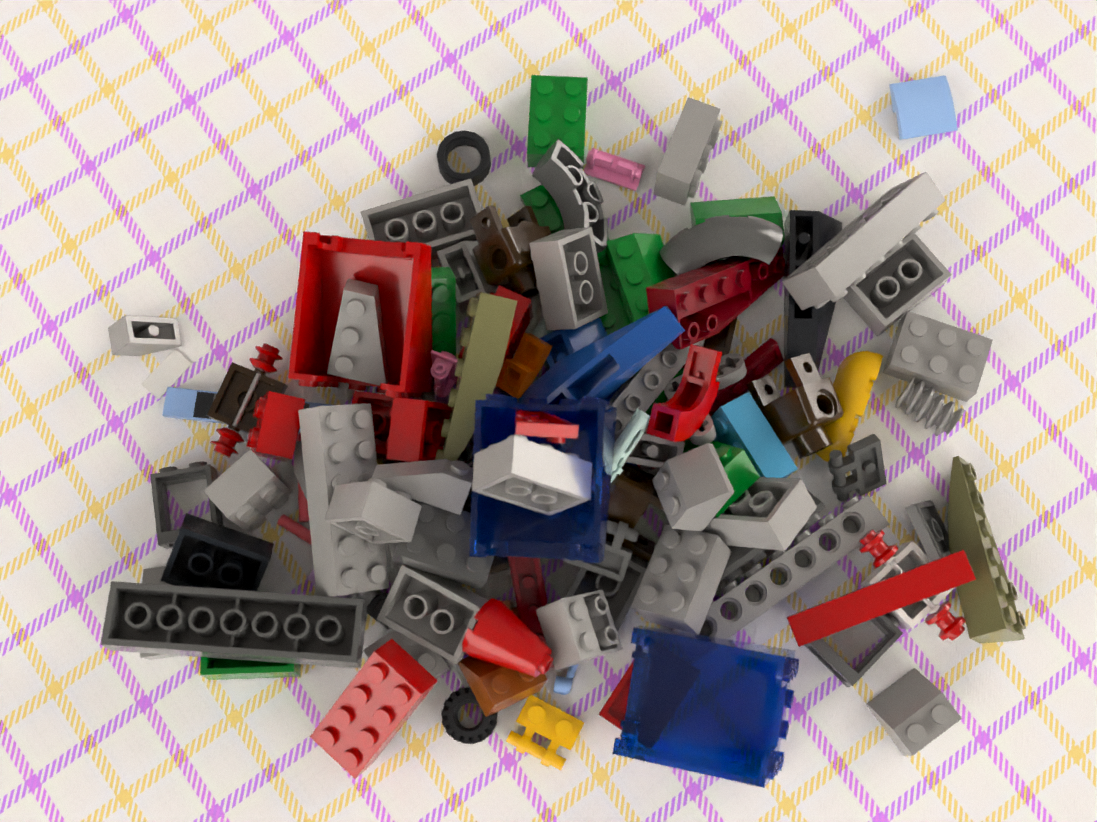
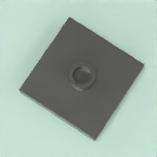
(929, 529)

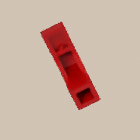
(692, 401)

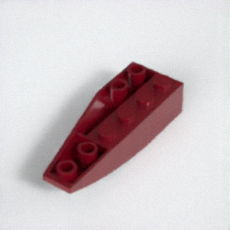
(714, 294)

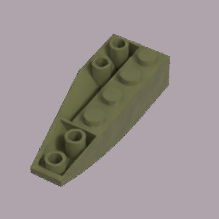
(478, 369)
(990, 598)

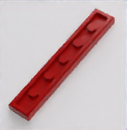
(881, 598)

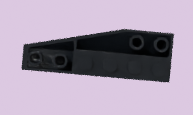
(808, 328)

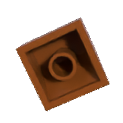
(498, 686)

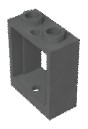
(170, 476)
(840, 668)

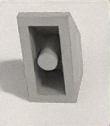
(143, 335)
(654, 451)

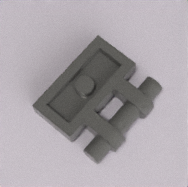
(866, 465)
(615, 557)

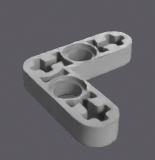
(727, 377)

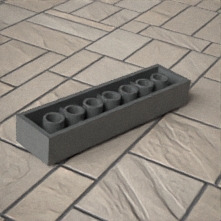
(235, 624)

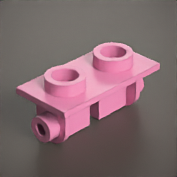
(613, 169)
(443, 372)

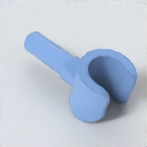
(564, 684)

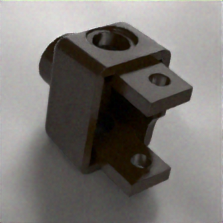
(506, 251)
(803, 412)
(628, 501)

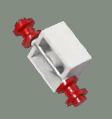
(895, 560)

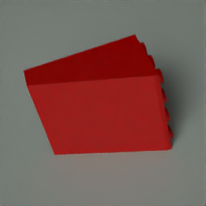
(406, 308)

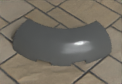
(573, 192)
(722, 238)

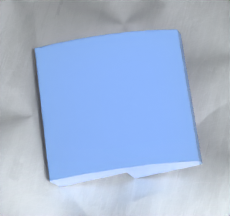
(923, 107)

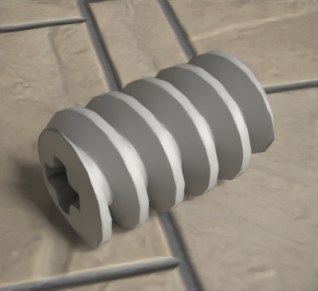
(929, 408)

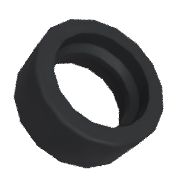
(458, 139)

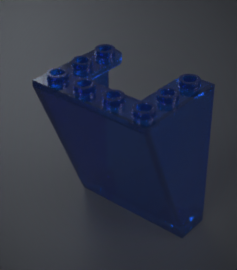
(571, 534)
(708, 705)

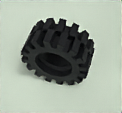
(452, 724)

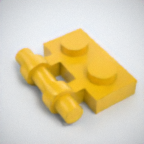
(550, 723)

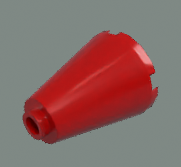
(506, 641)

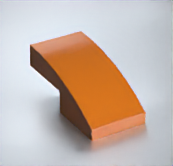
(521, 370)

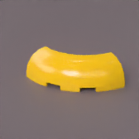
(853, 389)

